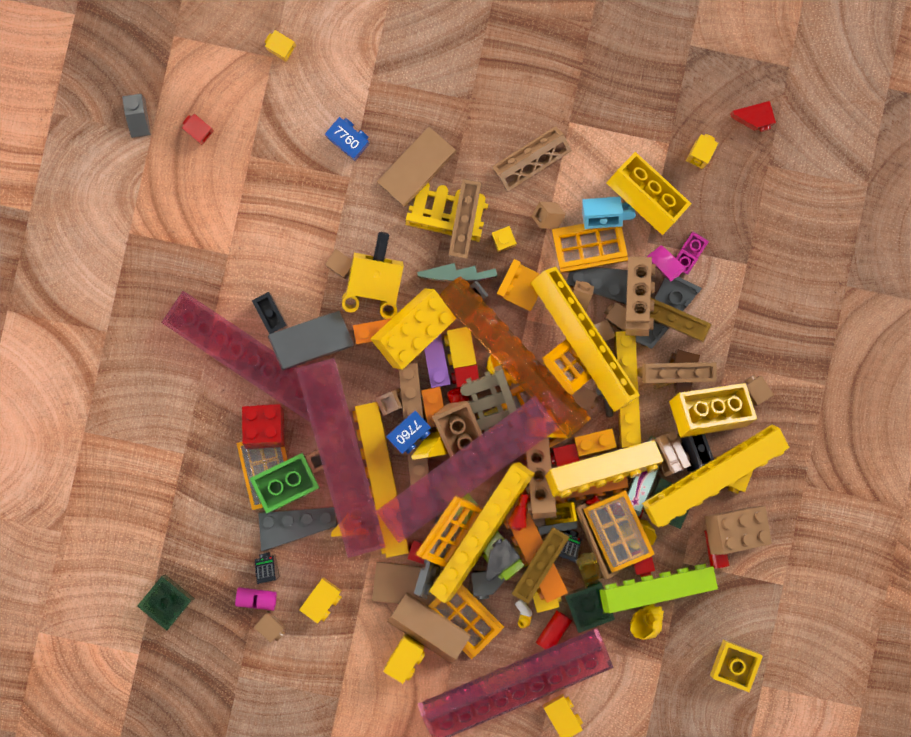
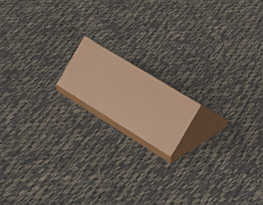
(457, 426)
(593, 543)
(429, 628)

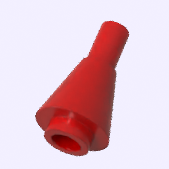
(518, 517)

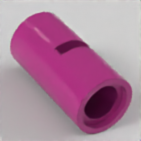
(256, 599)

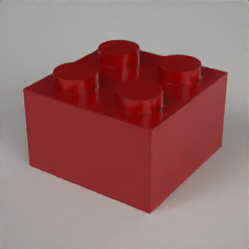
(263, 426)

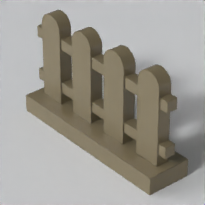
(491, 400)

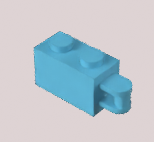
(605, 212)

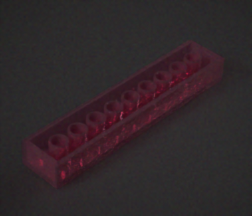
(236, 351)
(340, 457)
(467, 469)
(516, 685)

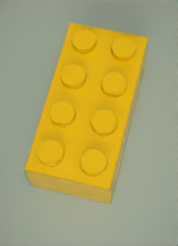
(648, 193)
(413, 328)
(712, 410)

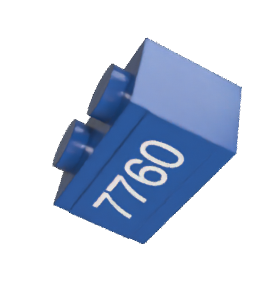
(347, 138)
(409, 432)

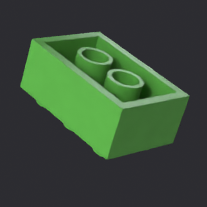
(284, 483)

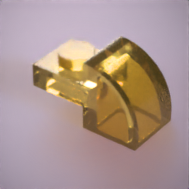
(589, 568)

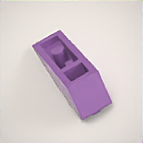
(437, 363)

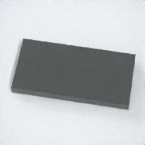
(310, 340)

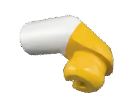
(525, 614)

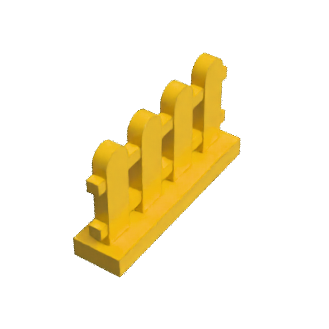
(435, 222)

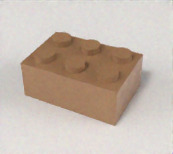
(738, 530)

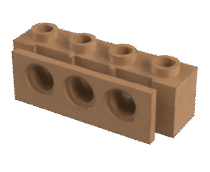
(639, 323)
(540, 508)

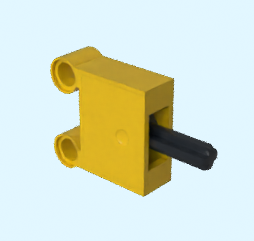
(374, 278)

